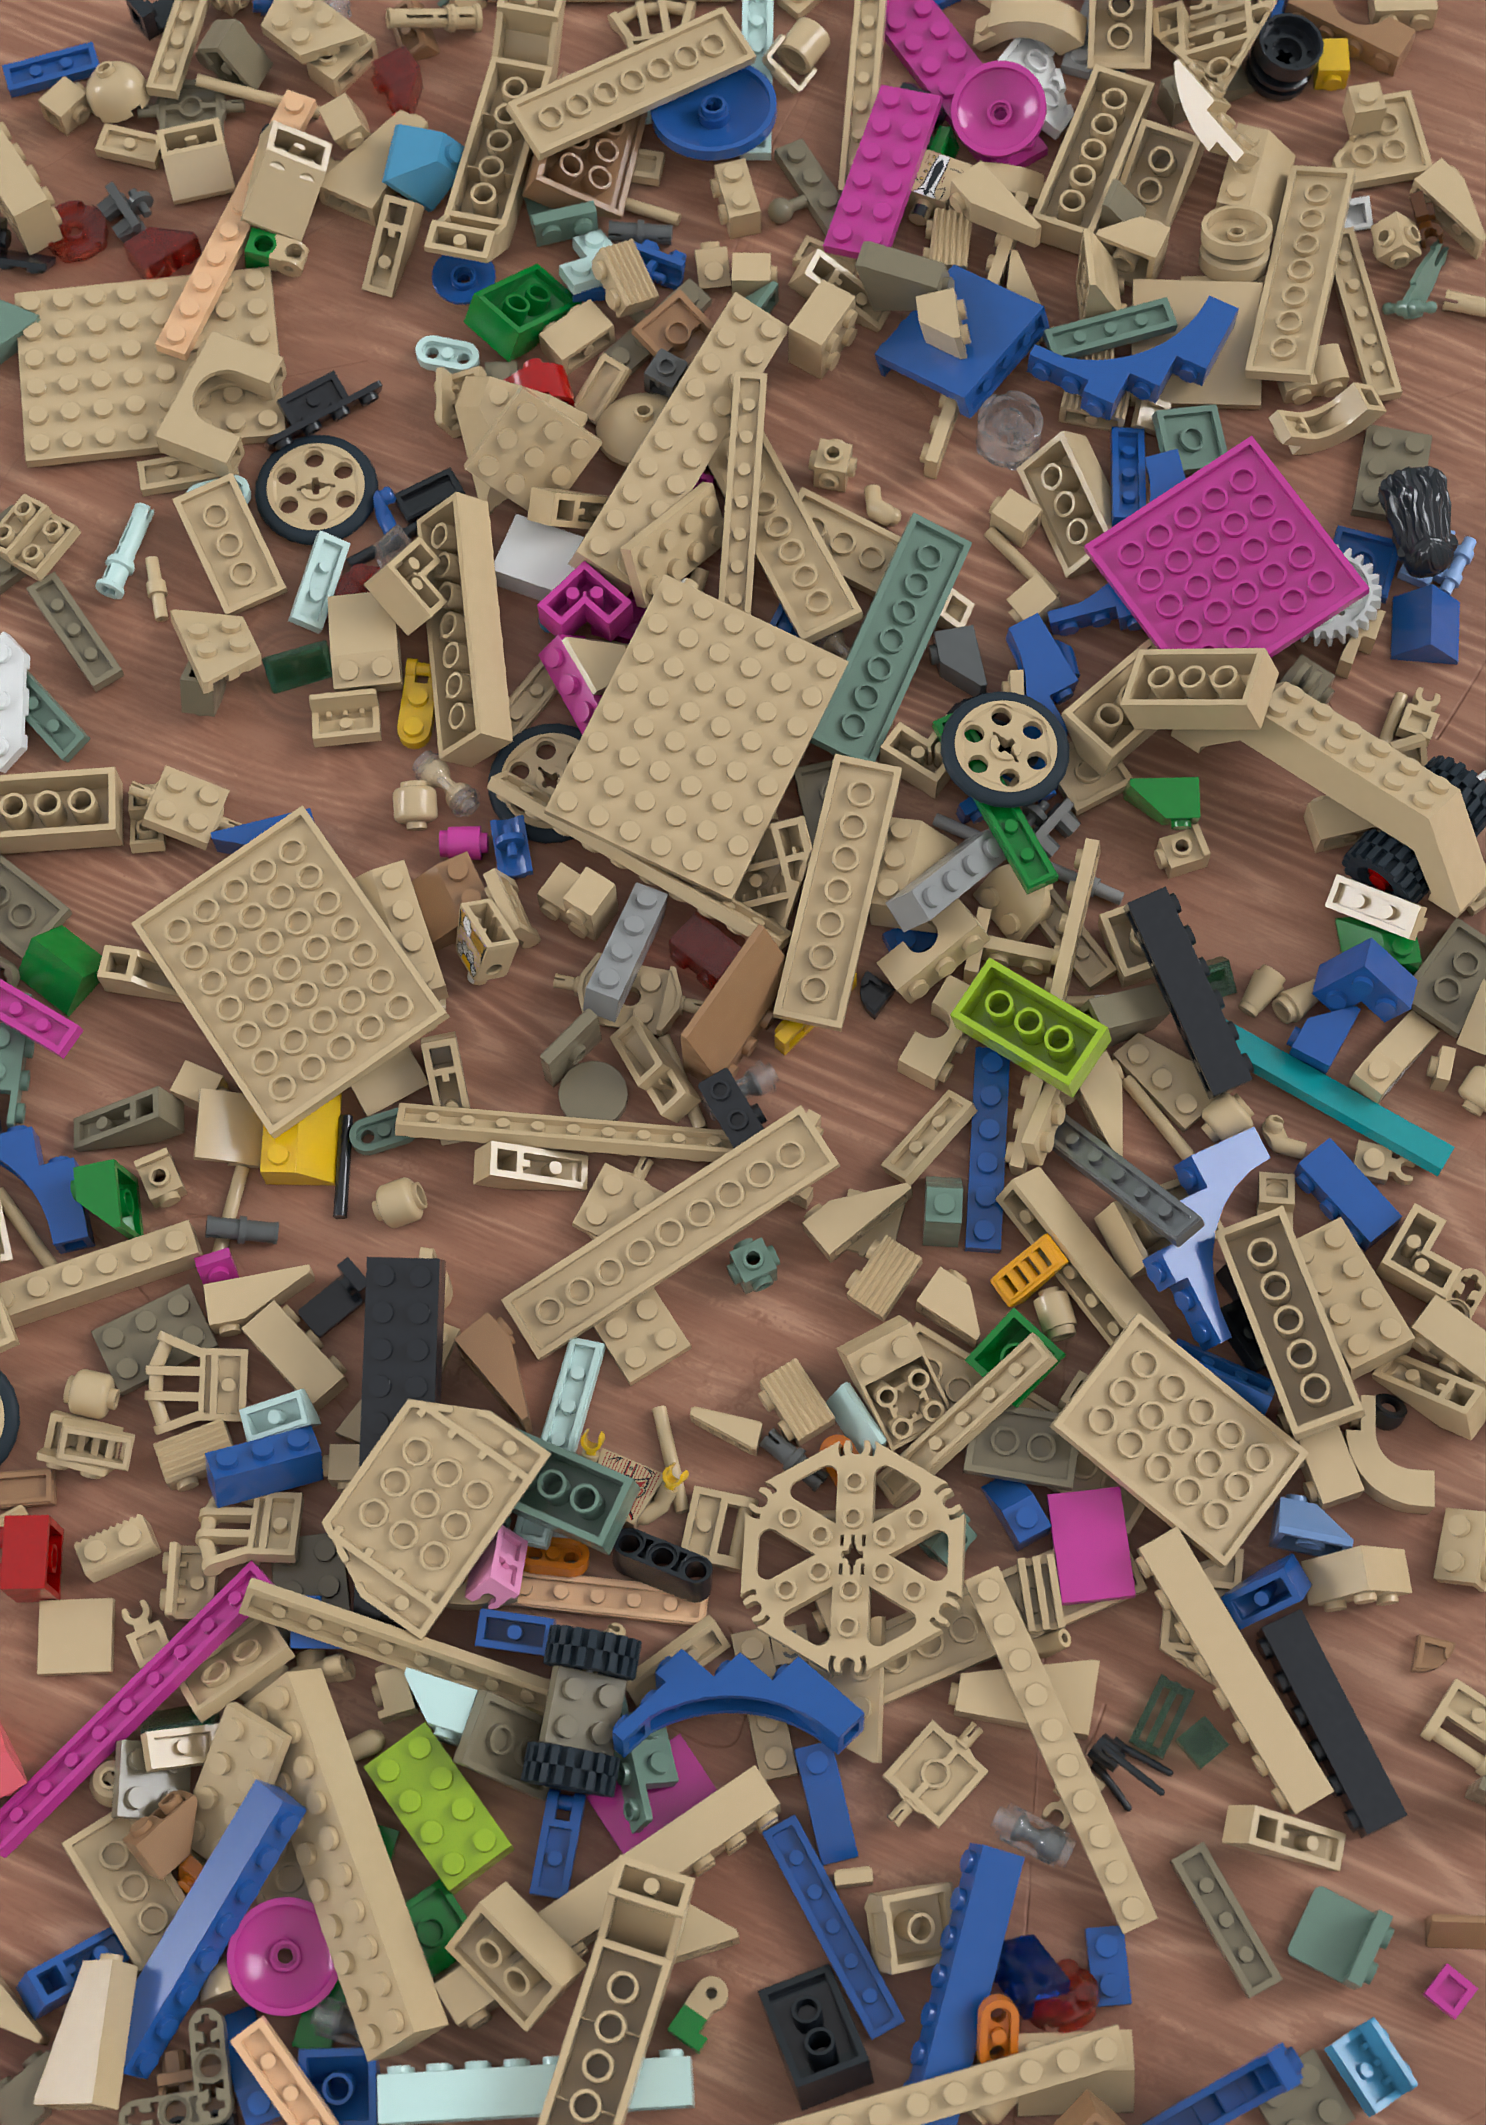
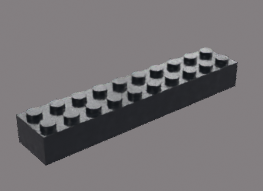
(399, 1352)

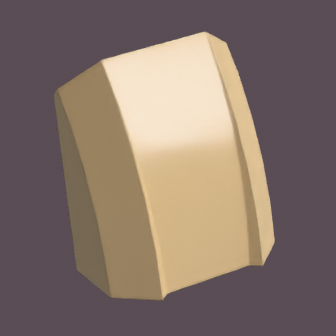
(908, 1926)

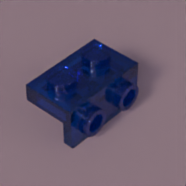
(1029, 1973)

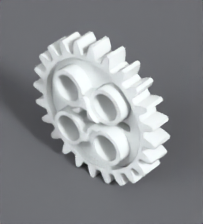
(1356, 614)

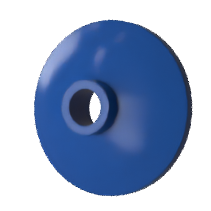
(451, 270)

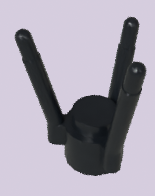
(1111, 1754)

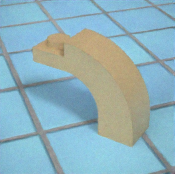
(1042, 20)
(1329, 424)
(1383, 1480)

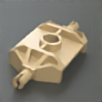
(659, 995)

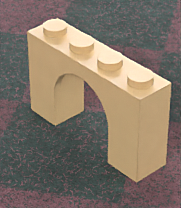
(219, 365)

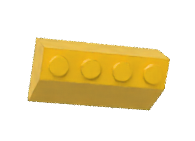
(305, 1151)

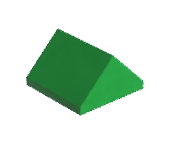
(60, 968)

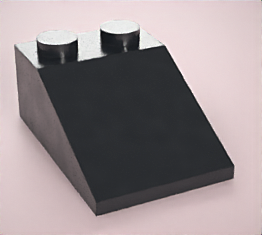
(816, 2037)

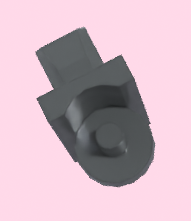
(117, 204)
(1058, 817)

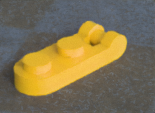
(416, 707)

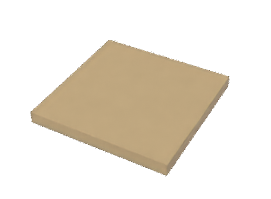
(1227, 380)

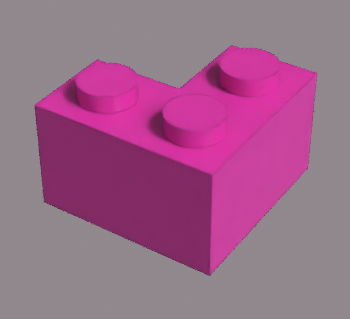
(582, 599)

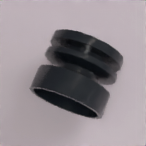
(1284, 56)

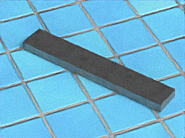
(1126, 1183)

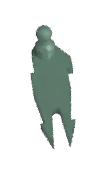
(1421, 286)

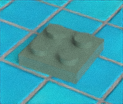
(1193, 432)

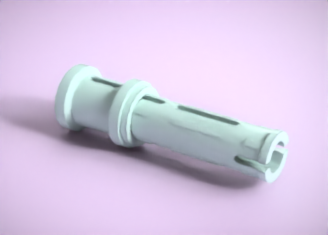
(121, 563)

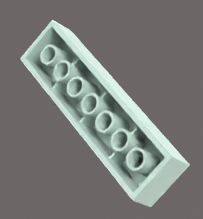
(513, 2090)

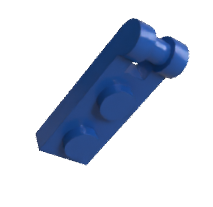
(557, 1845)

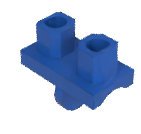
(663, 267)
(512, 847)

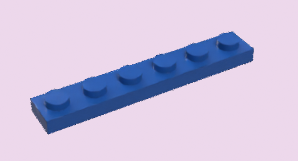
(987, 1151)
(833, 1927)

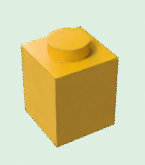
(1333, 66)

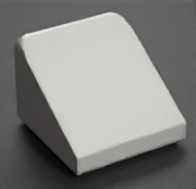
(1359, 214)

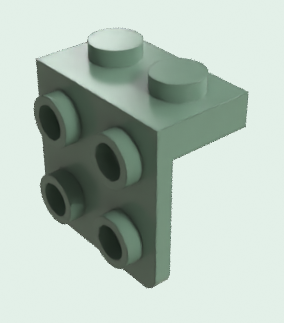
(562, 223)
(1340, 1938)

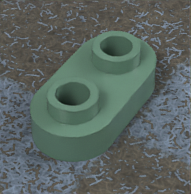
(382, 1127)

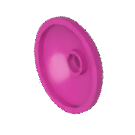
(993, 89)
(254, 1963)

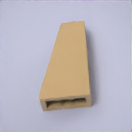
(356, 181)
(990, 1698)
(92, 2039)

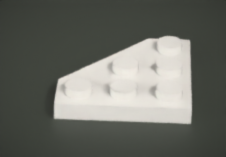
(1039, 60)
(13, 701)

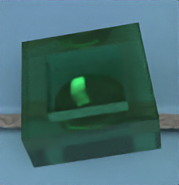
(1202, 1742)

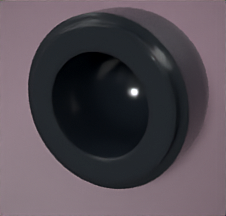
(1387, 1419)

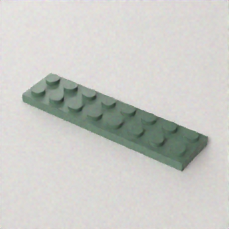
(892, 639)

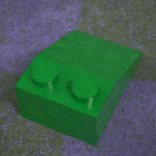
(517, 310)

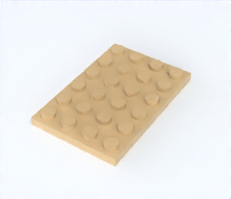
(1179, 1440)

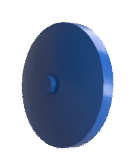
(719, 117)

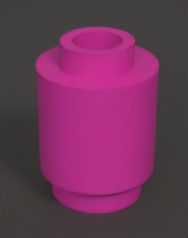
(462, 839)

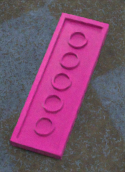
(883, 170)

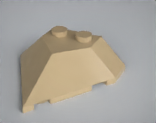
(1214, 37)
(478, 408)
(777, 871)

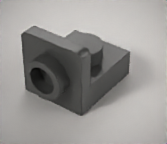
(664, 373)

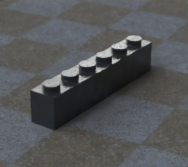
(1188, 992)
(1330, 1723)

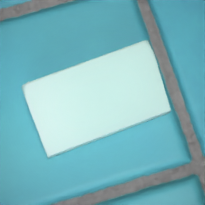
(279, 1415)
(854, 1418)

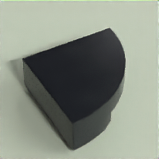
(874, 994)

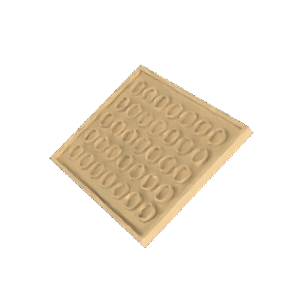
(102, 386)
(696, 738)
(289, 971)

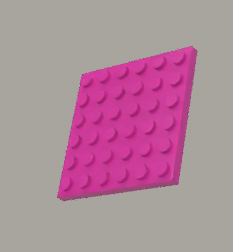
(1227, 560)

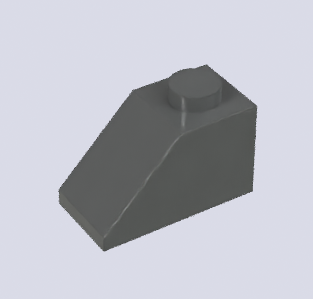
(959, 659)

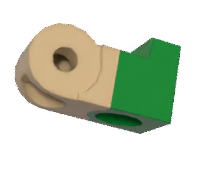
(276, 252)
(705, 2000)

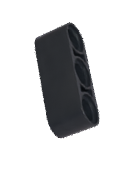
(674, 1577)

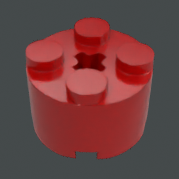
(545, 378)

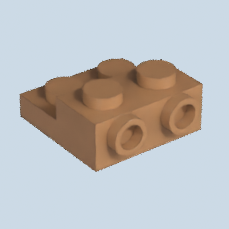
(675, 327)

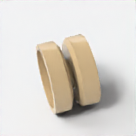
(1235, 244)

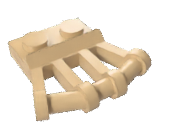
(641, 11)
(221, 1383)
(271, 1535)

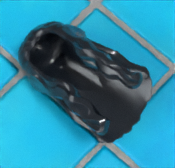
(1420, 518)

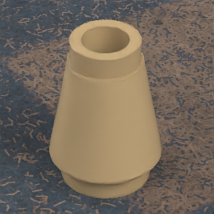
(1261, 990)
(1294, 1002)

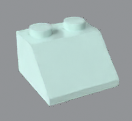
(442, 1704)

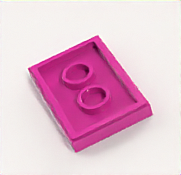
(1091, 1546)
(664, 1802)

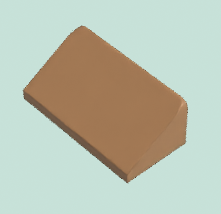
(418, 41)
(1455, 1931)

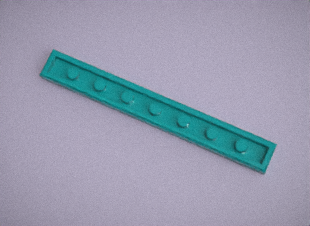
(1344, 1104)

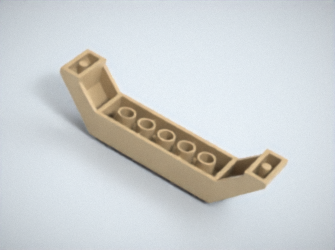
(496, 155)
(1373, 783)
(619, 1996)

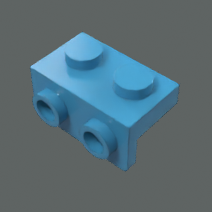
(1371, 2066)

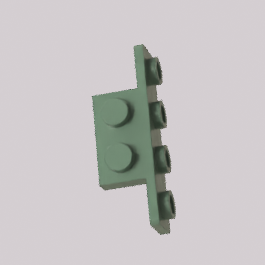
(13, 1077)
(645, 1768)

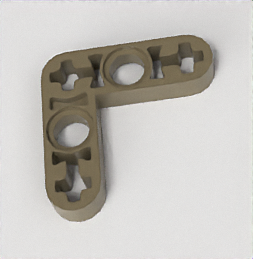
(196, 2099)

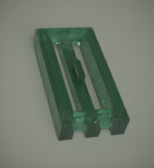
(1175, 1688)

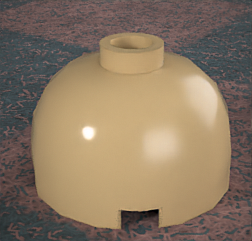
(115, 91)

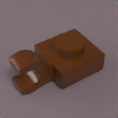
(1424, 215)

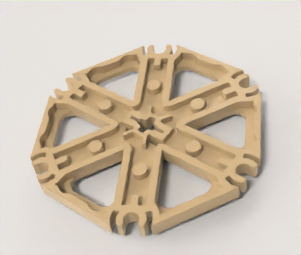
(882, 1571)

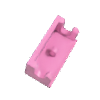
(498, 1569)

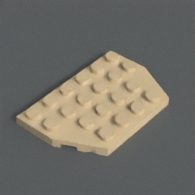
(429, 1506)

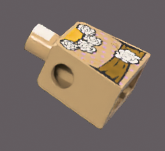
(484, 941)

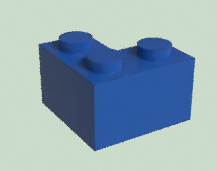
(1366, 976)

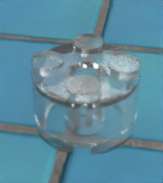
(1009, 429)

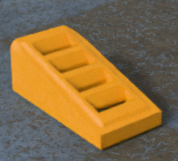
(1012, 1285)

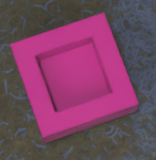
(216, 1266)
(1450, 1991)

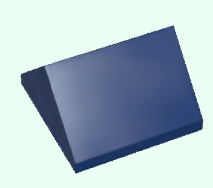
(1425, 626)
(344, 2082)

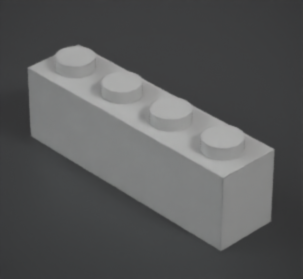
(946, 880)
(625, 952)

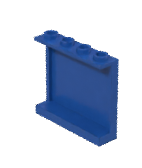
(1001, 334)

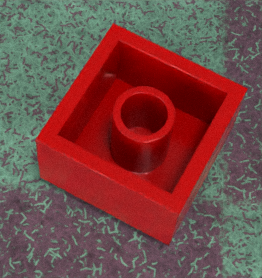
(31, 1558)

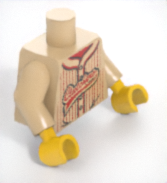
(656, 1487)

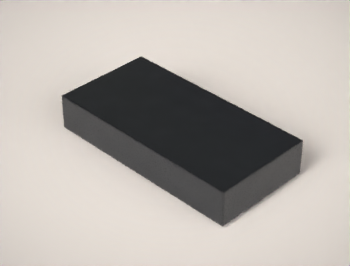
(427, 494)

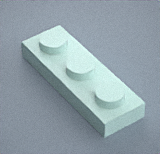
(319, 582)

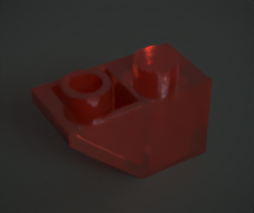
(399, 79)
(162, 251)

